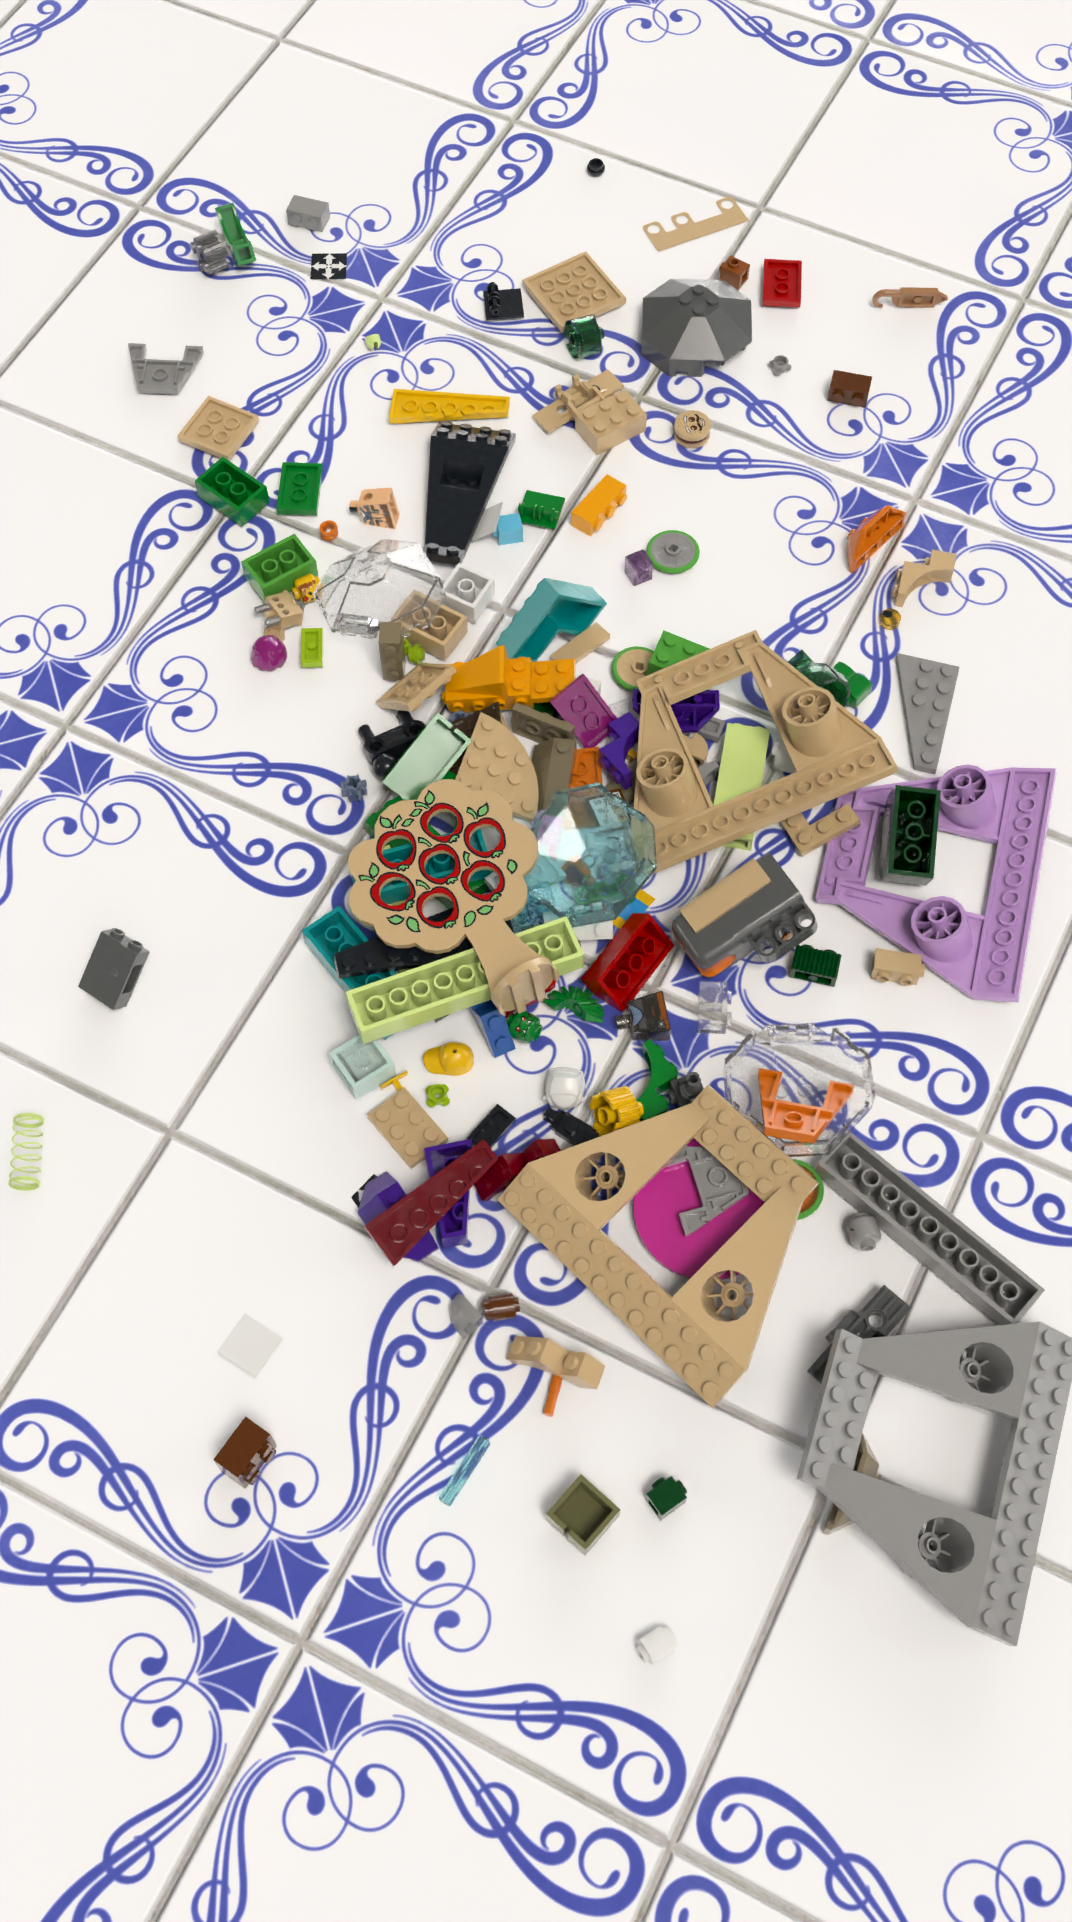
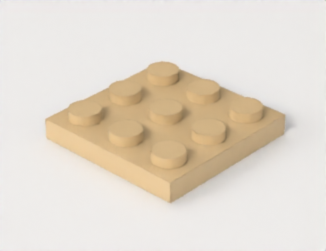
(218, 428)
(416, 687)

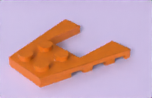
(798, 1120)

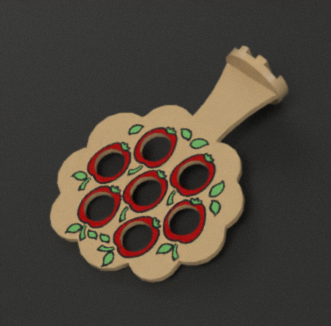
(511, 967)

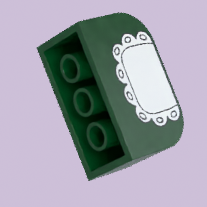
(909, 835)

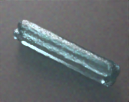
(464, 1470)

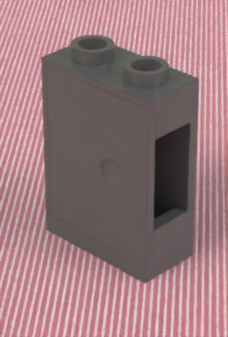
(114, 968)

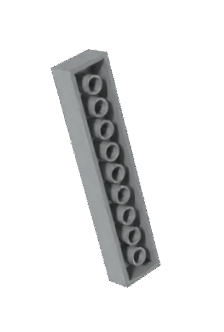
(929, 1232)

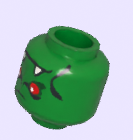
(524, 1027)

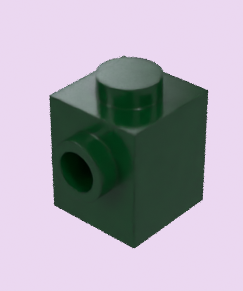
(666, 1496)

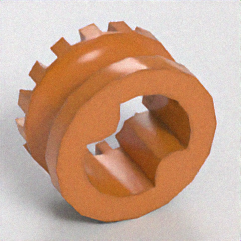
(328, 535)

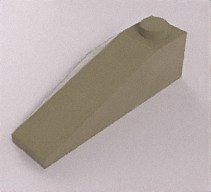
(553, 767)

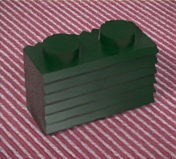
(815, 965)

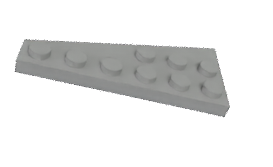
(927, 701)

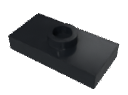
(492, 1126)

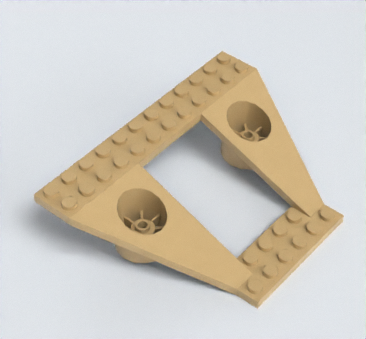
(823, 739)
(688, 1329)

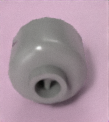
(863, 1231)

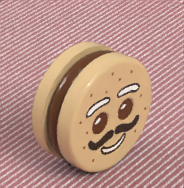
(692, 429)

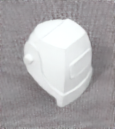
(564, 1088)

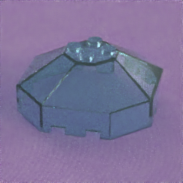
(590, 854)

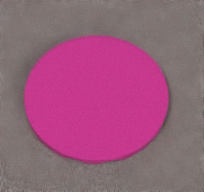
(660, 1229)

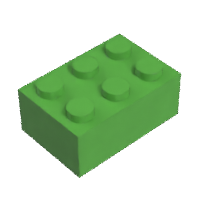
(278, 566)
(672, 650)

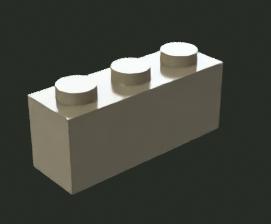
(392, 650)

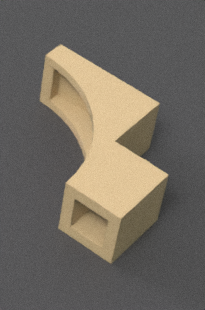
(913, 575)
(550, 1357)

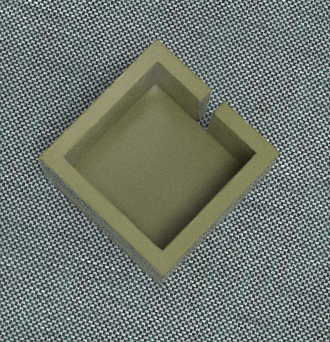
(583, 1514)

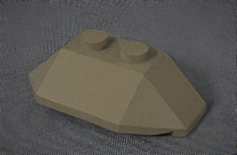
(866, 1464)

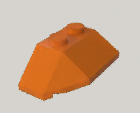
(873, 535)

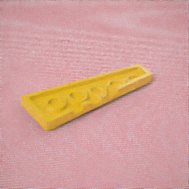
(428, 406)

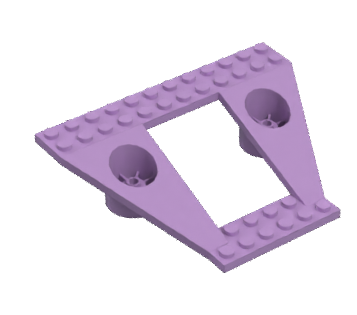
(985, 952)

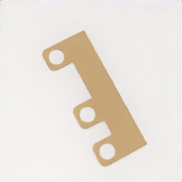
(694, 230)

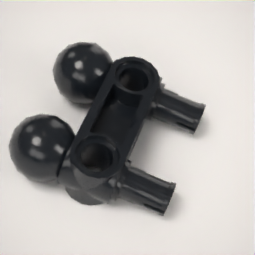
(389, 746)

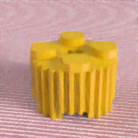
(615, 1110)

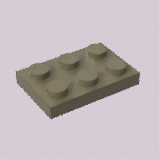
(538, 725)

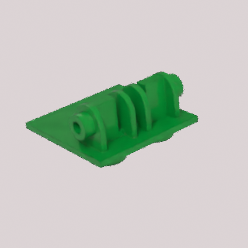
(541, 509)

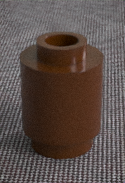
(501, 1307)

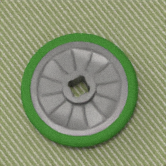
(673, 551)

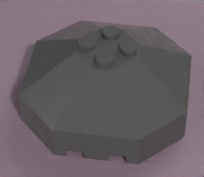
(694, 324)

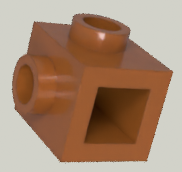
(734, 272)

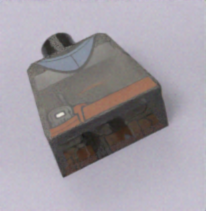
(646, 1018)

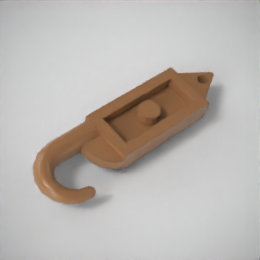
(911, 297)

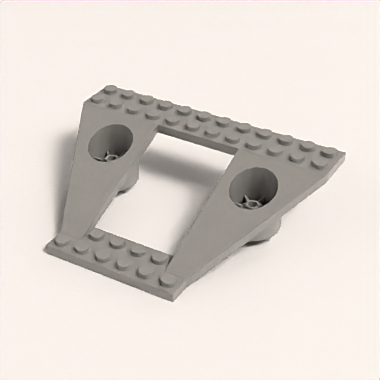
(981, 1560)

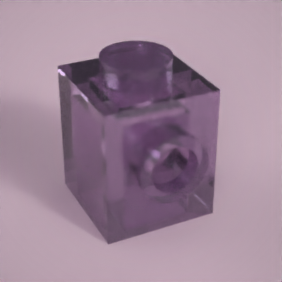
(638, 567)

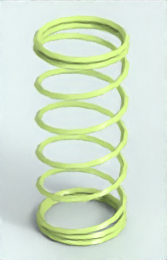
(33, 1186)

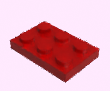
(782, 283)

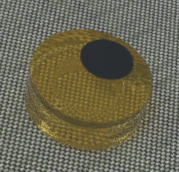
(890, 619)

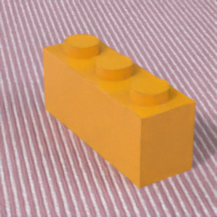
(598, 505)

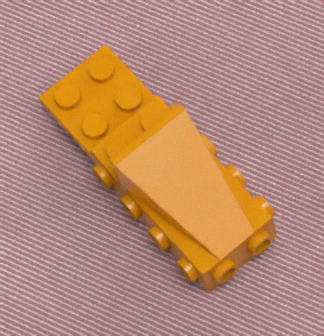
(505, 681)

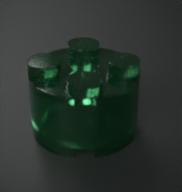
(583, 336)

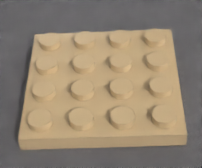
(573, 290)

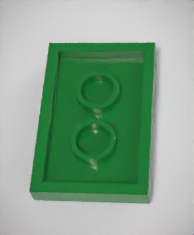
(299, 488)

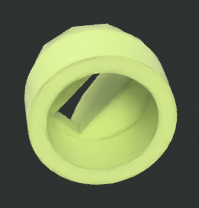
(373, 340)

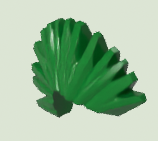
(578, 1002)

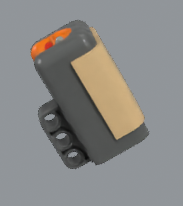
(743, 915)

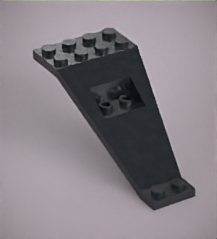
(460, 483)

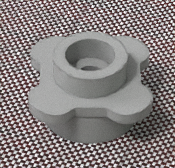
(780, 364)

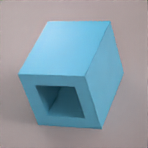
(509, 529)

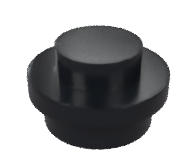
(595, 167)

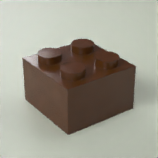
(246, 1453)

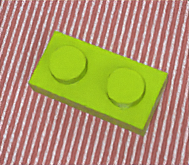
(311, 647)

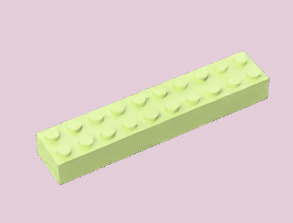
(449, 984)

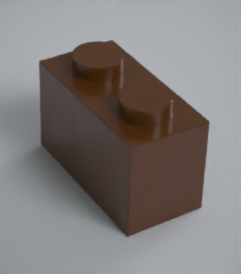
(849, 388)

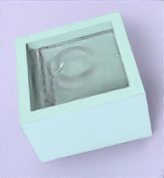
(362, 1065)

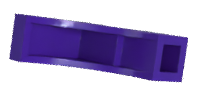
(622, 736)

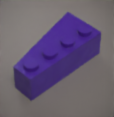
(455, 1222)

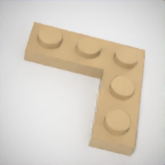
(812, 836)

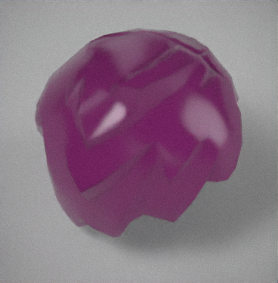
(268, 653)

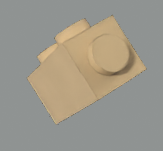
(897, 967)

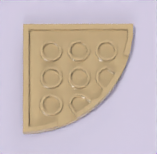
(501, 765)

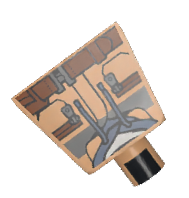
(377, 507)

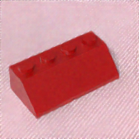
(628, 961)

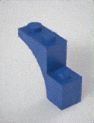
(493, 1028)

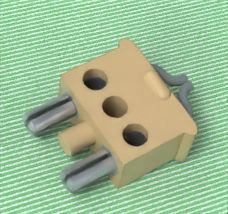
(281, 610)

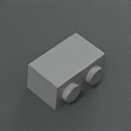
(308, 213)

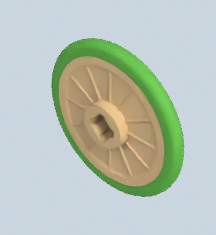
(630, 666)

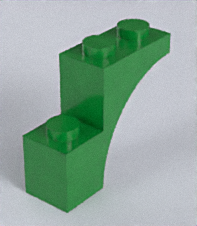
(234, 235)
(660, 1076)

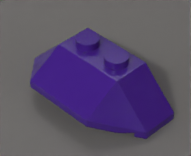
(691, 712)
(381, 1195)

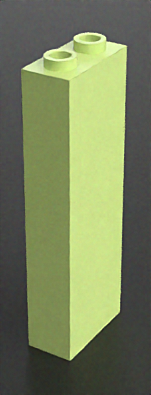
(741, 768)

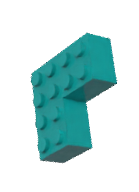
(549, 610)

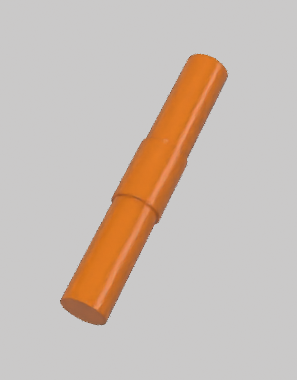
(554, 1390)

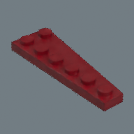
(414, 1215)

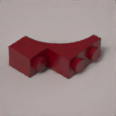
(510, 1165)

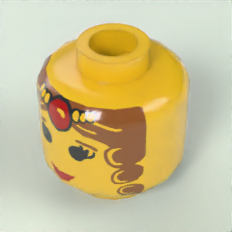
(304, 588)

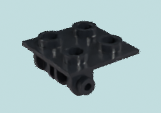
(502, 303)

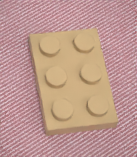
(406, 1127)

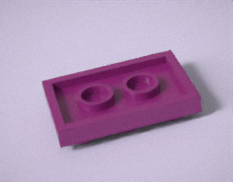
(585, 710)

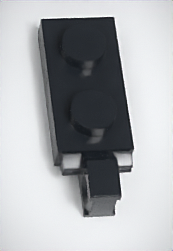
(569, 1127)

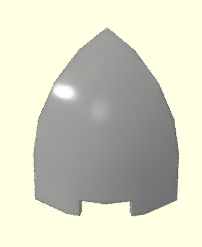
(464, 1316)

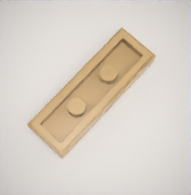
(582, 644)

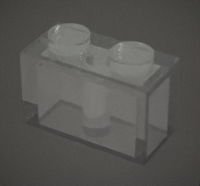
(713, 1007)

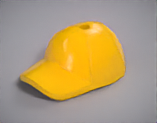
(444, 1062)

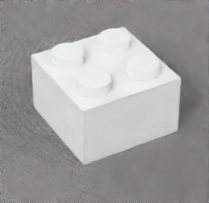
(468, 591)

